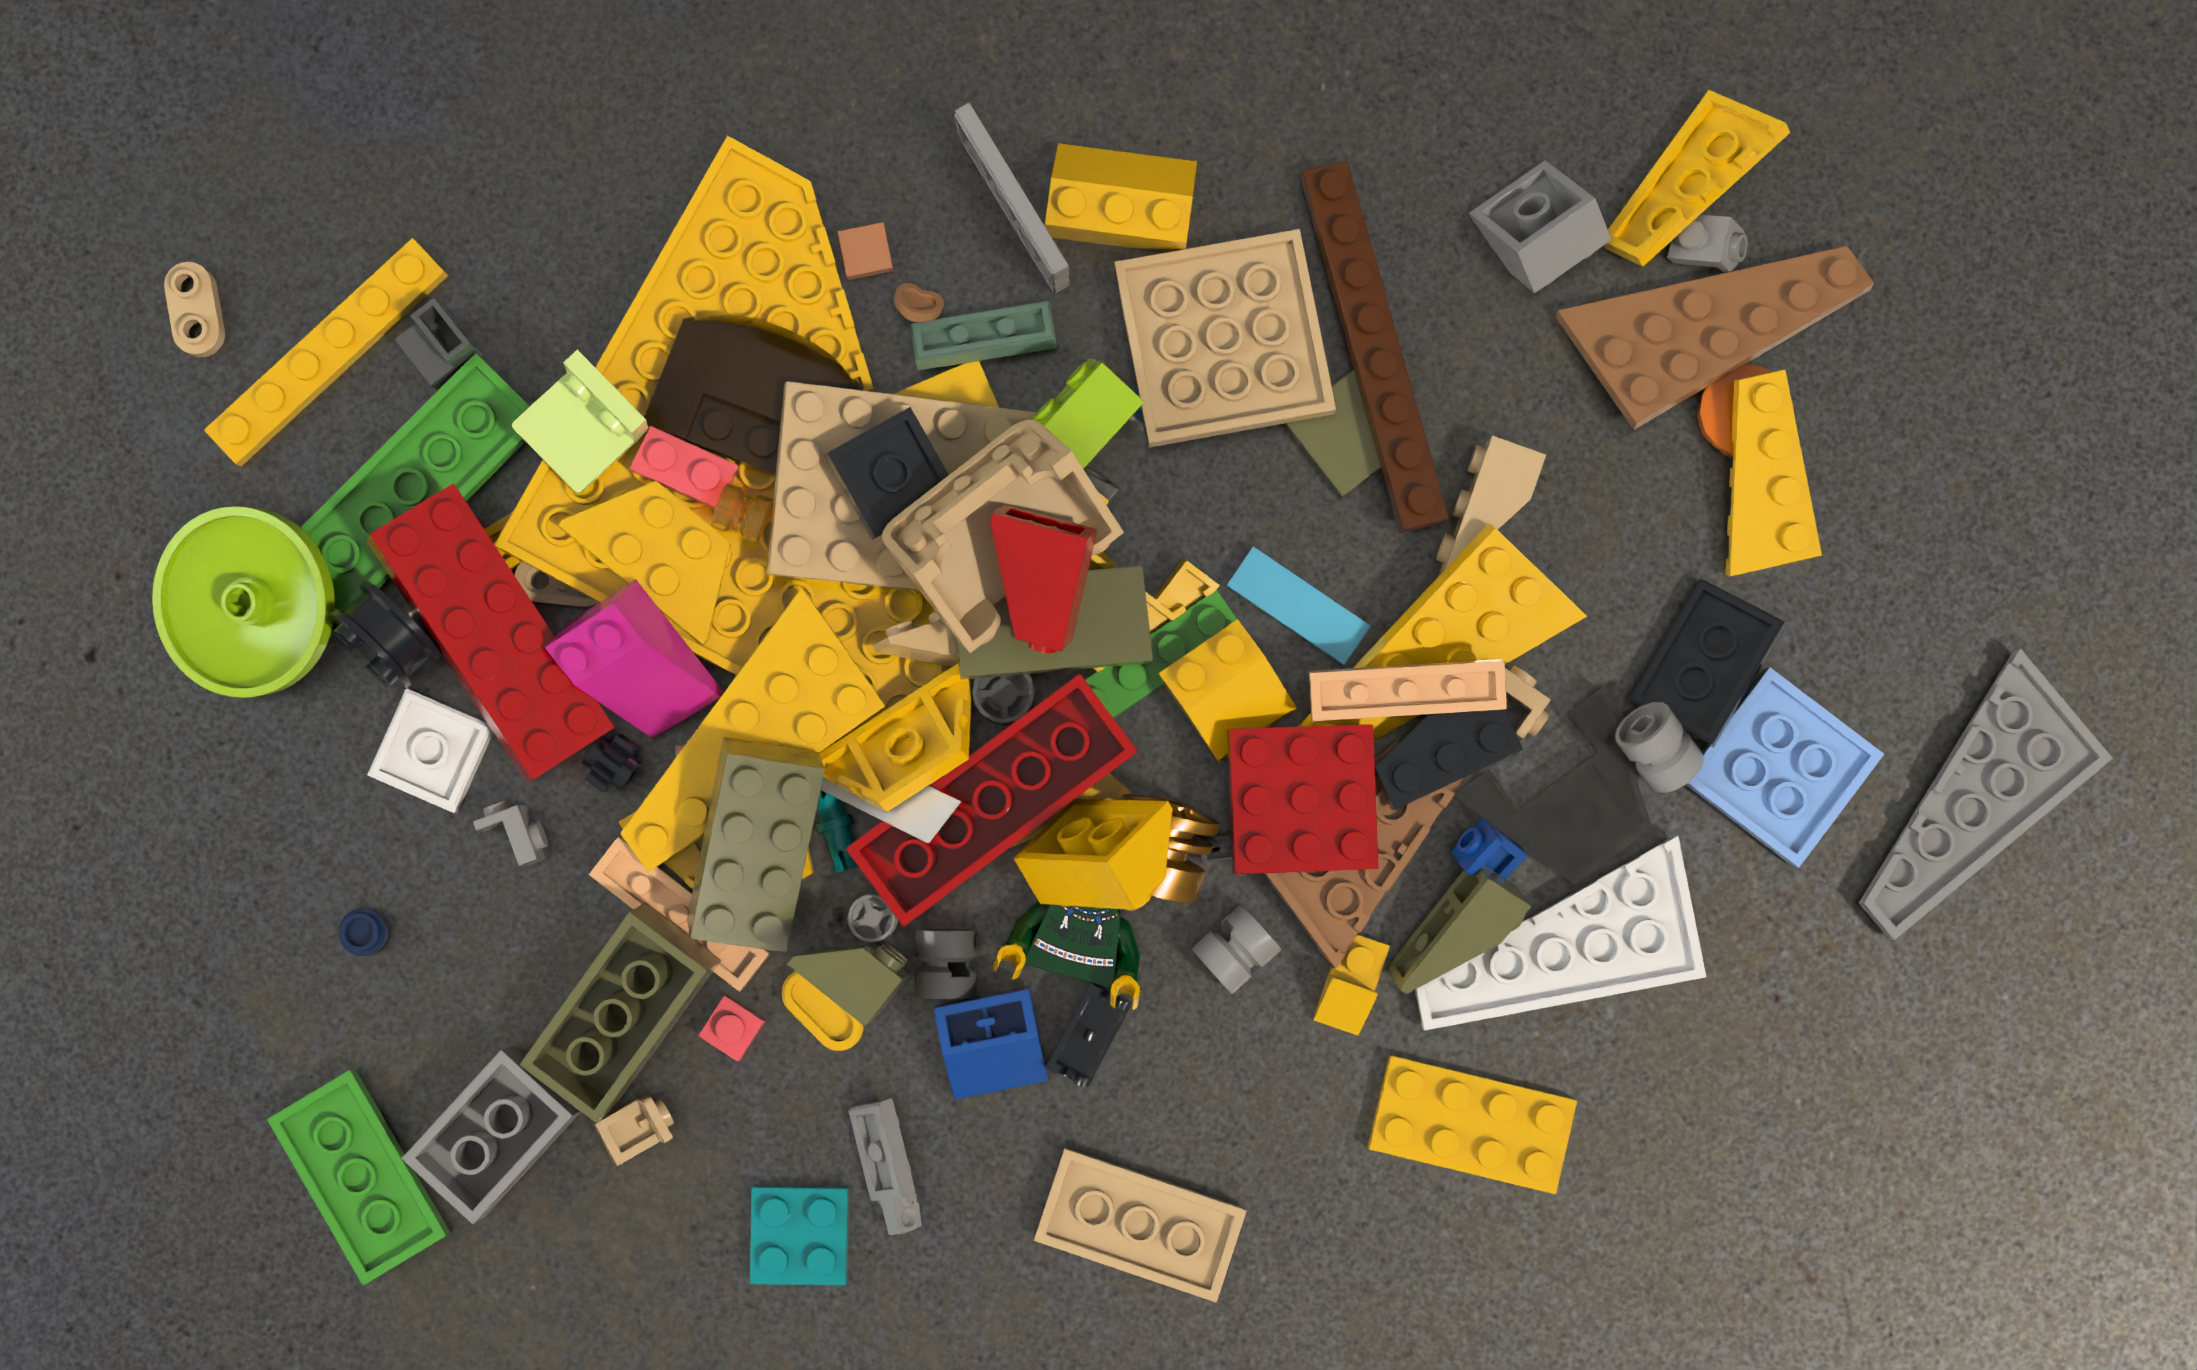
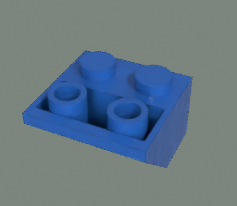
(991, 1042)

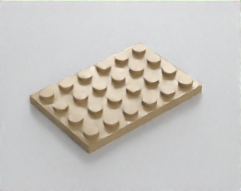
(812, 518)

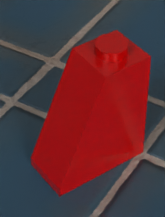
(1042, 574)

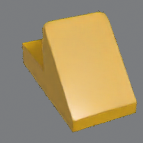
(1352, 986)

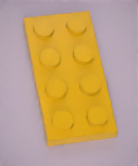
(1472, 1124)

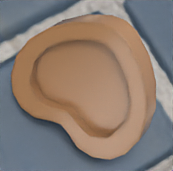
(918, 304)

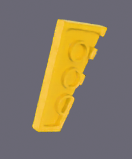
(1696, 168)

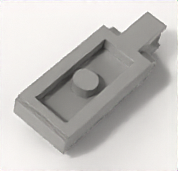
(886, 1164)

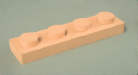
(1407, 690)
(630, 881)

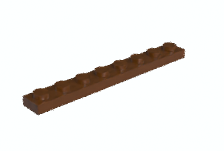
(1373, 347)

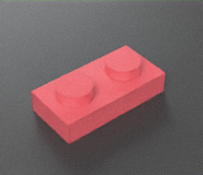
(683, 467)

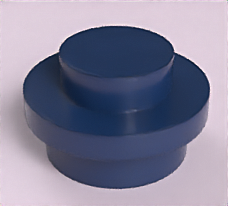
(363, 931)

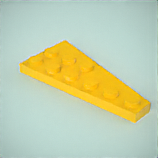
(1477, 609)

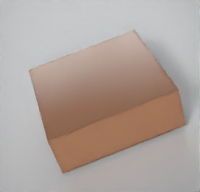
(865, 251)

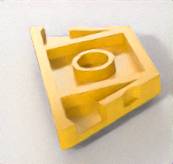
(661, 546)
(905, 744)

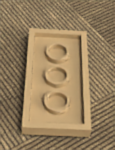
(1140, 1224)

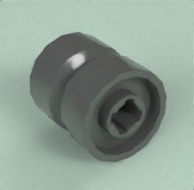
(1004, 697)
(945, 963)

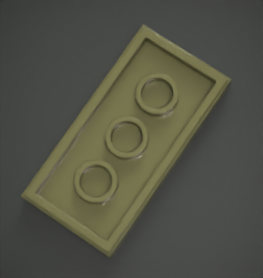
(1107, 633)

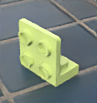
(580, 424)

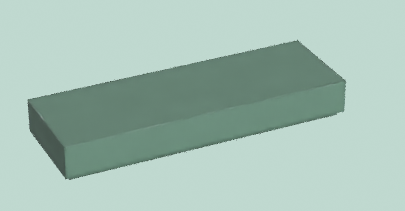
(983, 335)

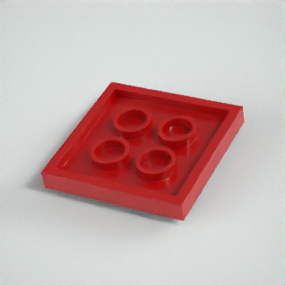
(1302, 799)

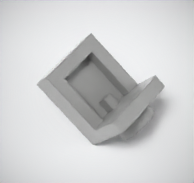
(1710, 243)
(525, 835)

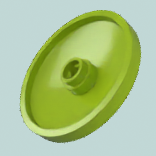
(243, 601)

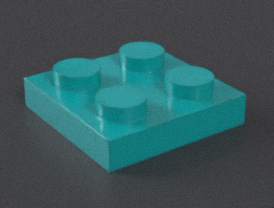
(799, 1235)

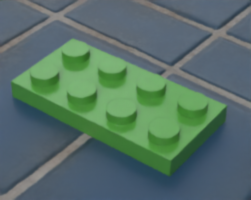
(358, 1176)

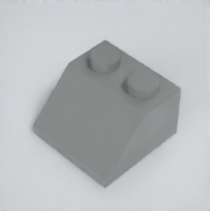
(1541, 225)

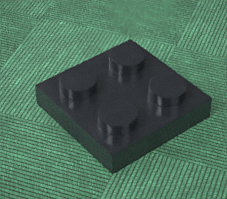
(886, 469)

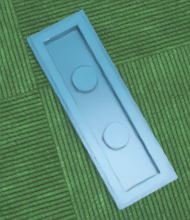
(1298, 606)

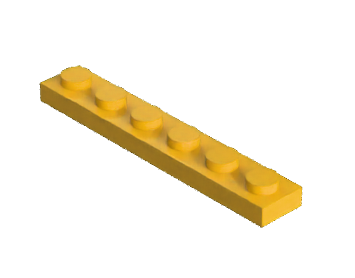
(326, 352)

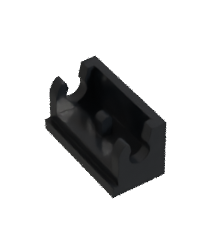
(1088, 1035)

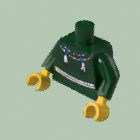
(1076, 943)

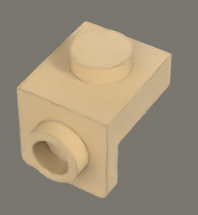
(1523, 695)
(634, 1128)

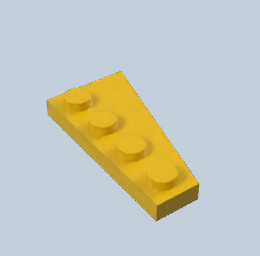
(1770, 490)

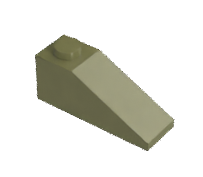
(1462, 925)

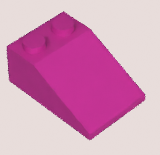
(634, 662)

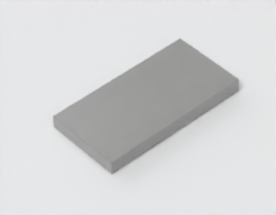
(1011, 198)

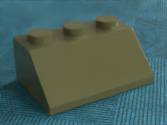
(855, 976)

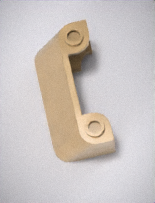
(947, 533)

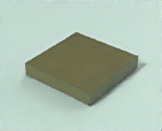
(1340, 442)

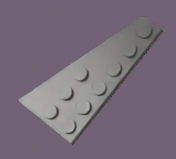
(2000, 779)

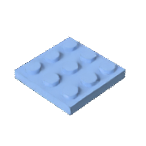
(1784, 767)

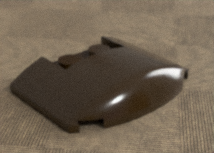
(729, 382)

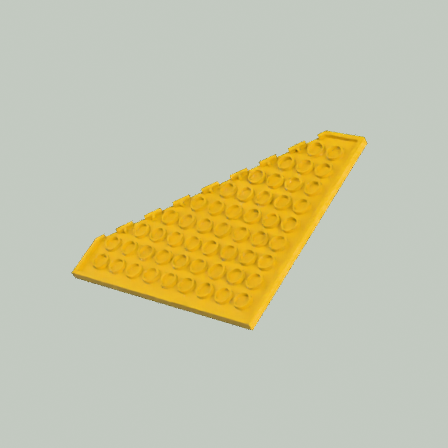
(759, 253)

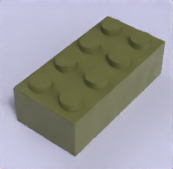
(755, 844)
(620, 1012)

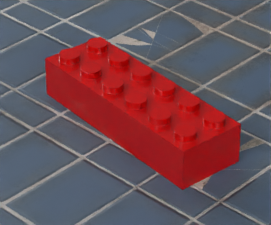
(487, 631)
(1003, 795)

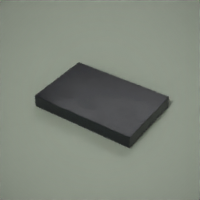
(1708, 660)

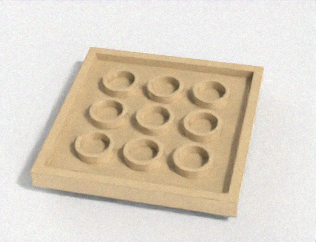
(1224, 338)

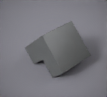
(437, 343)

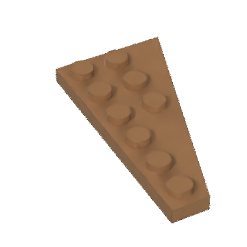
(1685, 336)
(1339, 903)

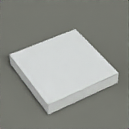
(431, 751)

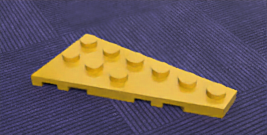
(790, 693)

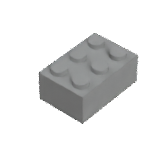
(490, 1136)

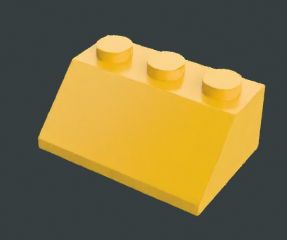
(1120, 198)
(1099, 854)

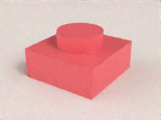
(732, 1028)

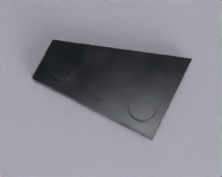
(1444, 751)

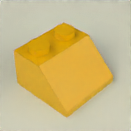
(1227, 687)

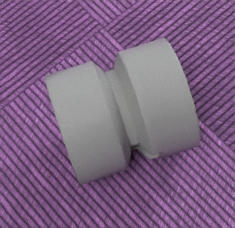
(1660, 747)
(1236, 949)

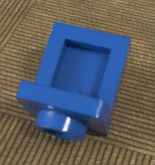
(1487, 847)

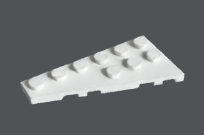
(1600, 941)

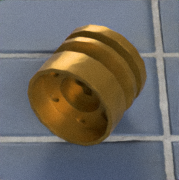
(1183, 876)

